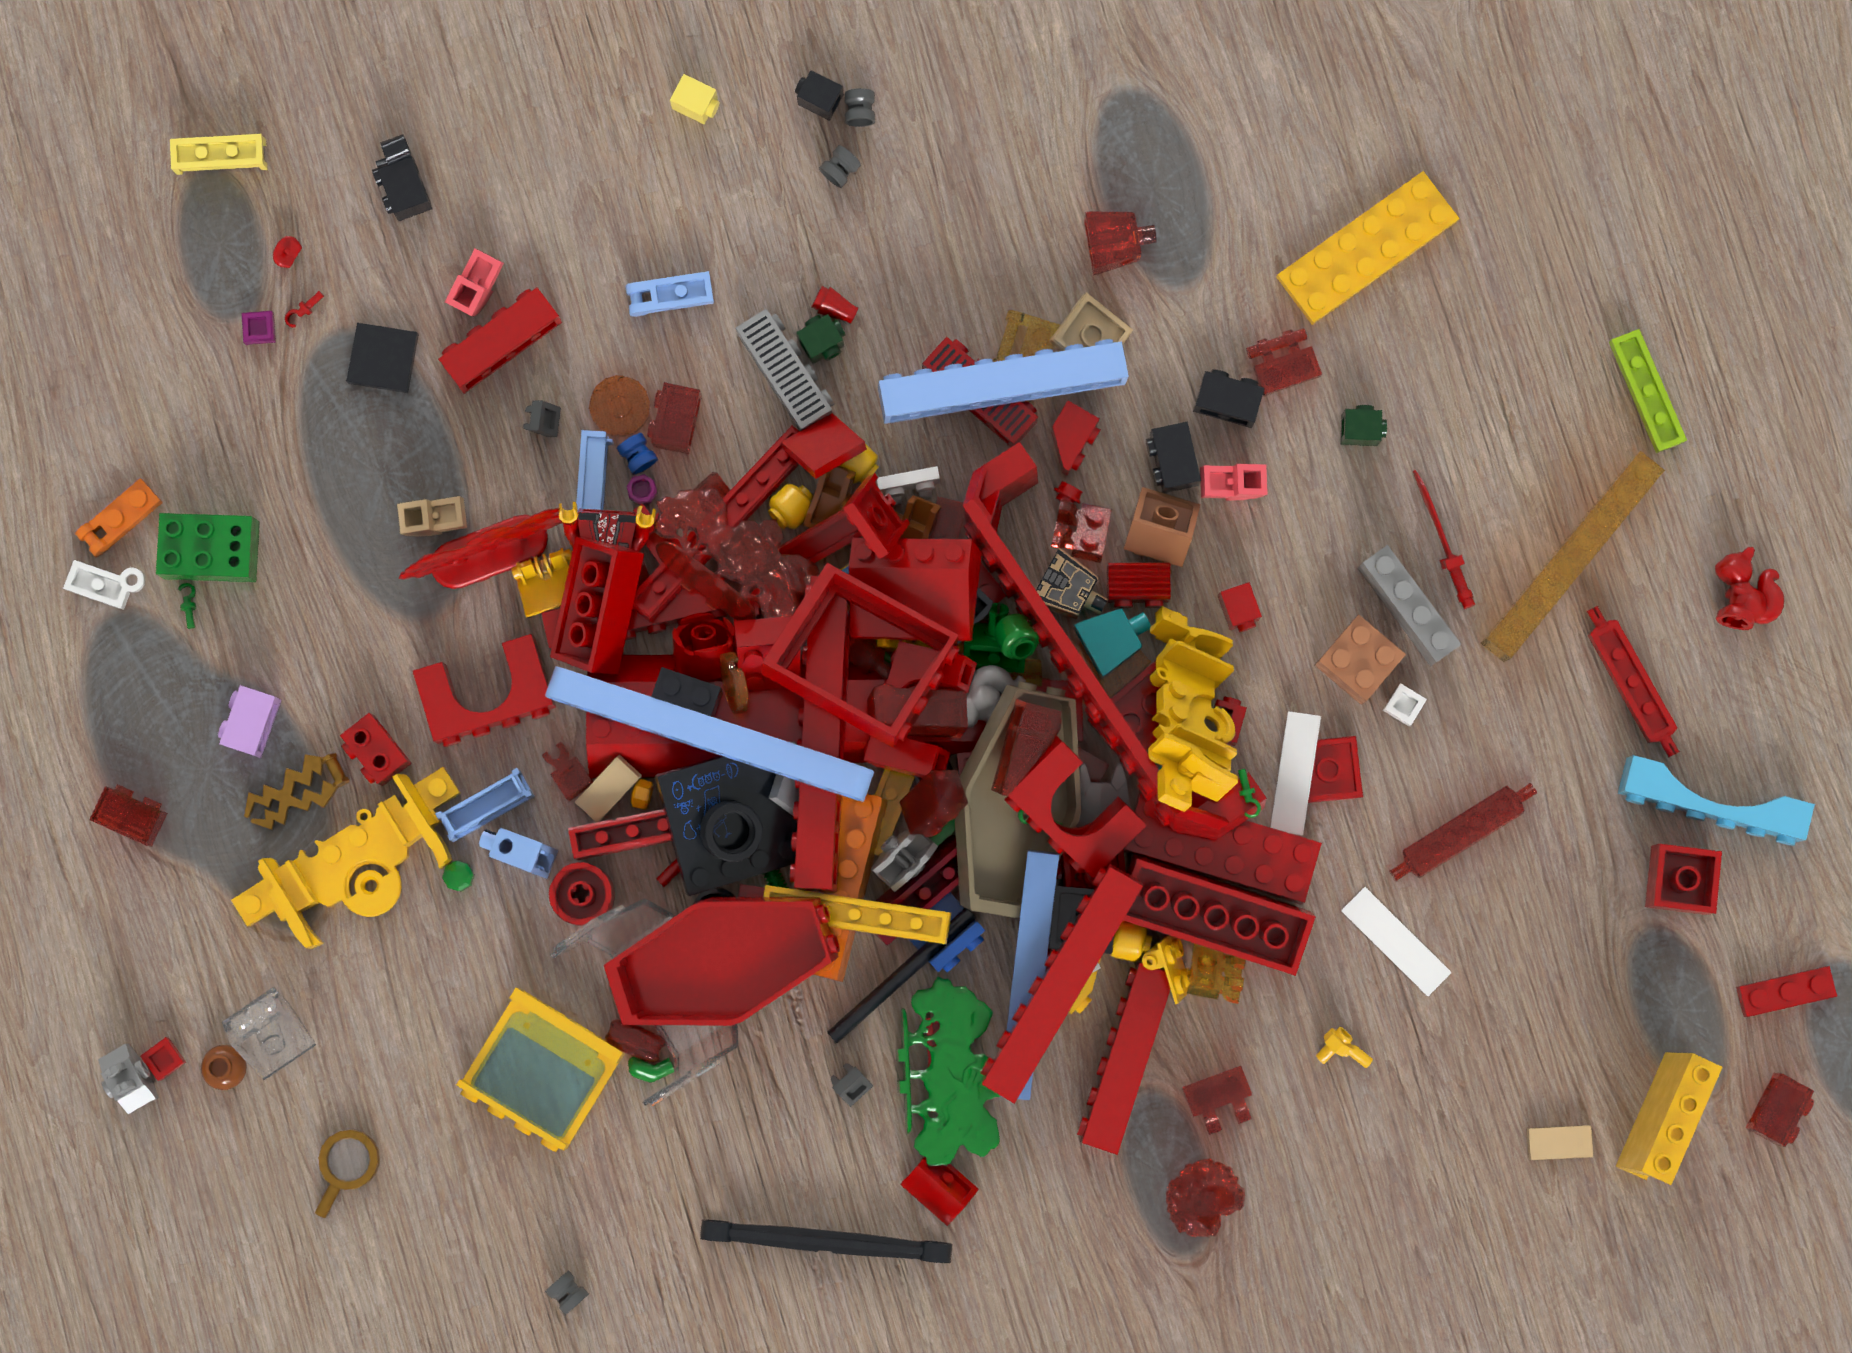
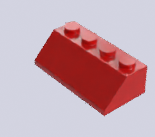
(596, 605)

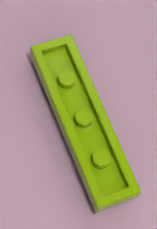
(1647, 391)

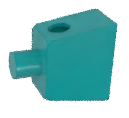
(1111, 639)

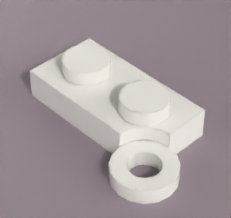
(102, 585)

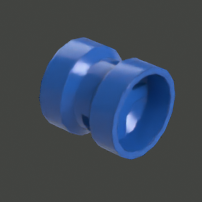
(637, 453)

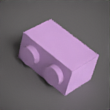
(249, 721)

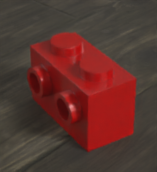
(374, 750)

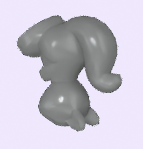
(986, 691)

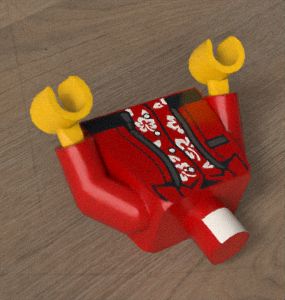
(608, 526)

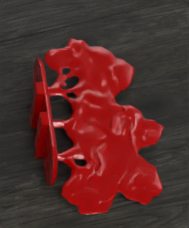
(487, 550)

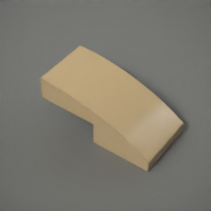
(608, 788)

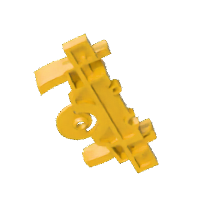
(328, 875)

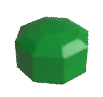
(458, 876)

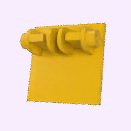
(542, 582)
(1169, 955)

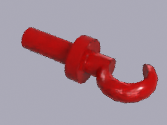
(304, 308)

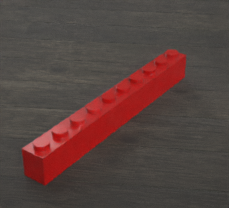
(820, 809)

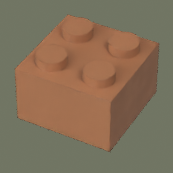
(1360, 659)

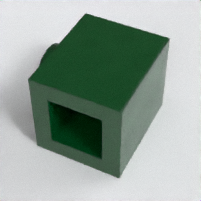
(1362, 426)

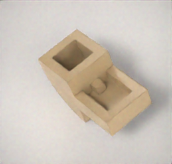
(431, 517)

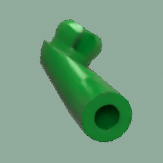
(649, 1072)

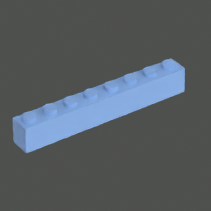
(1002, 381)

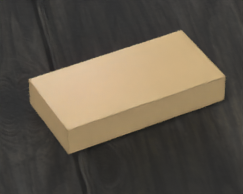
(1559, 1142)

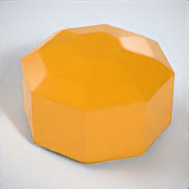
(642, 794)

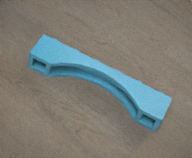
(1654, 783)

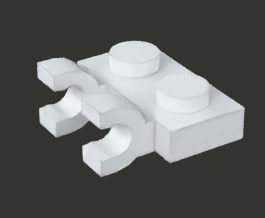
(920, 479)

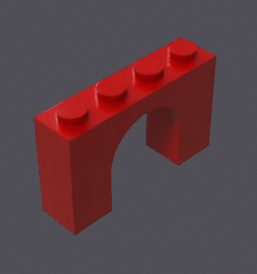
(906, 670)
(450, 720)
(1088, 845)

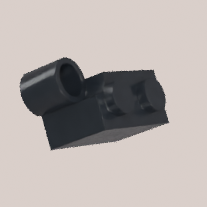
(401, 180)

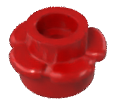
(1068, 492)

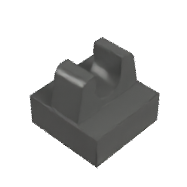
(543, 418)
(852, 1085)

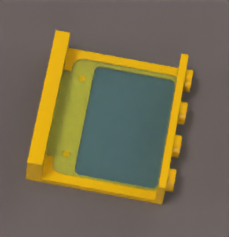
(540, 1070)

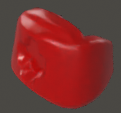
(286, 251)

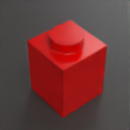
(1240, 607)

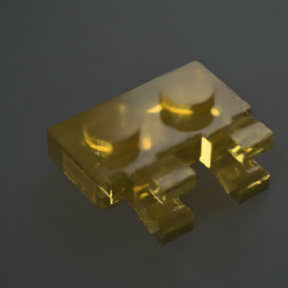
(1207, 978)

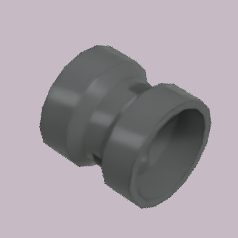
(860, 107)
(840, 166)
(559, 1290)

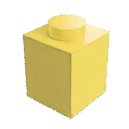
(695, 99)

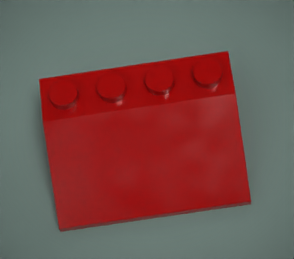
(924, 574)

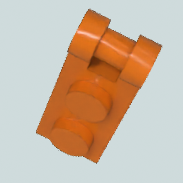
(119, 517)

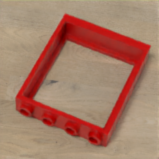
(826, 586)

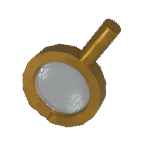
(347, 1163)

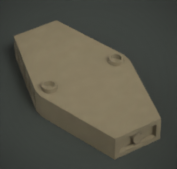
(988, 831)

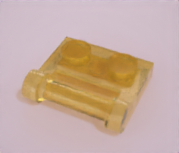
(1036, 338)

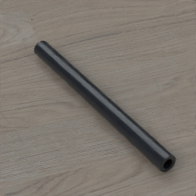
(898, 978)

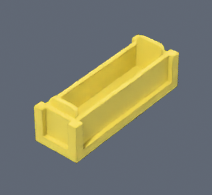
(217, 153)

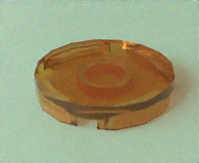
(619, 406)
(733, 683)

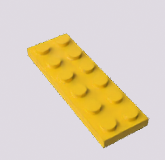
(1367, 247)

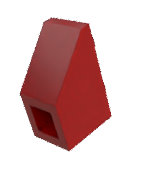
(1071, 433)

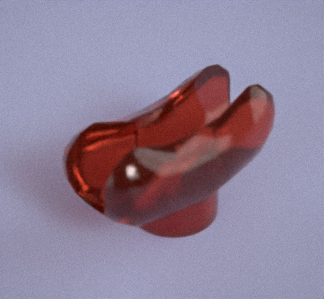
(635, 1041)

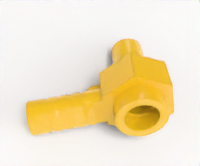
(1338, 1042)

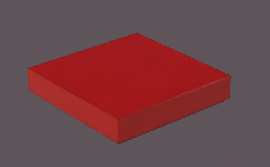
(824, 445)
(1336, 771)

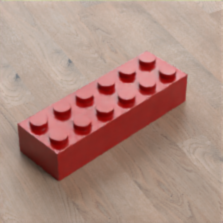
(1245, 856)
(1219, 915)

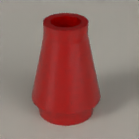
(835, 305)

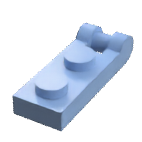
(670, 293)

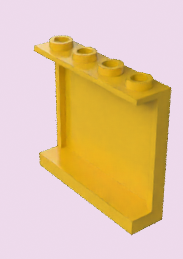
(1669, 1116)

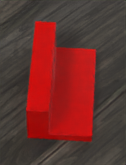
(940, 1189)

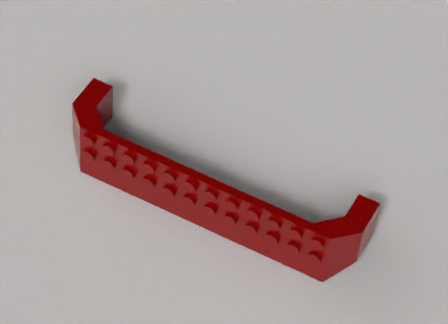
(987, 493)

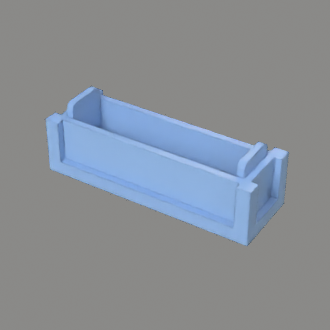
(592, 469)
(485, 805)

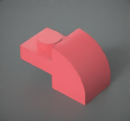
(474, 286)
(1234, 482)

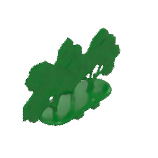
(952, 1077)

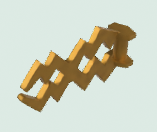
(286, 797)

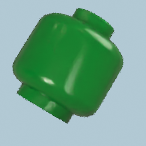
(1016, 636)

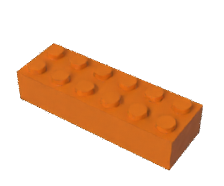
(857, 842)

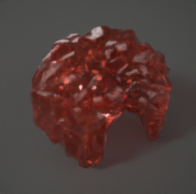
(1201, 1197)

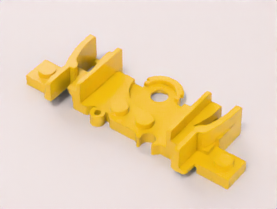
(1185, 747)

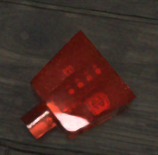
(1115, 239)

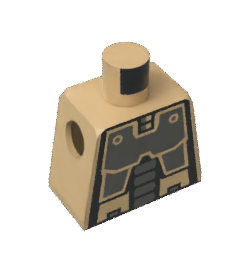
(1069, 587)

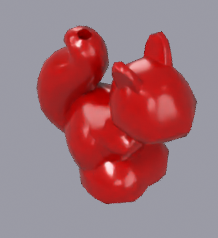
(1746, 602)

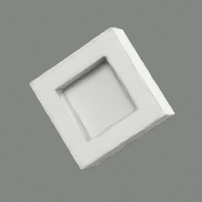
(1404, 704)

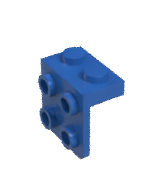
(968, 938)

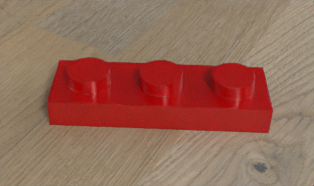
(1786, 991)

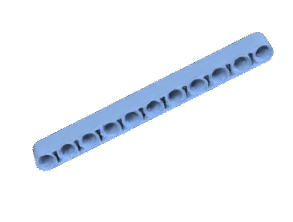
(710, 734)

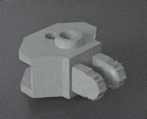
(903, 858)
(127, 1078)

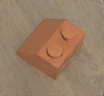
(1162, 527)

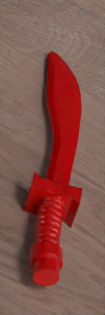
(1452, 561)

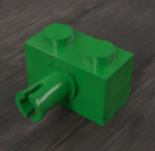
(984, 648)

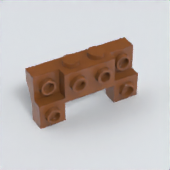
(834, 492)

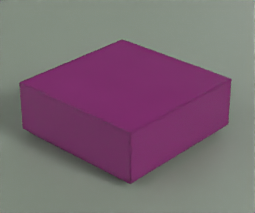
(258, 327)

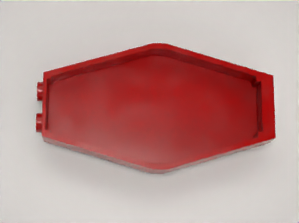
(721, 960)

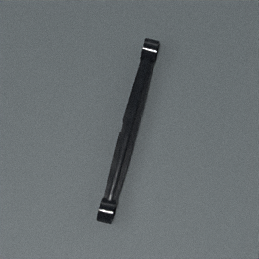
(826, 1240)

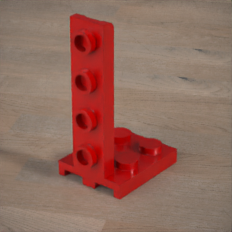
(865, 515)

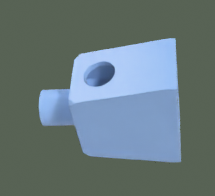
(519, 851)

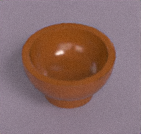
(223, 1067)

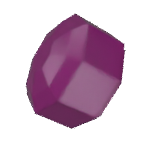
(642, 489)

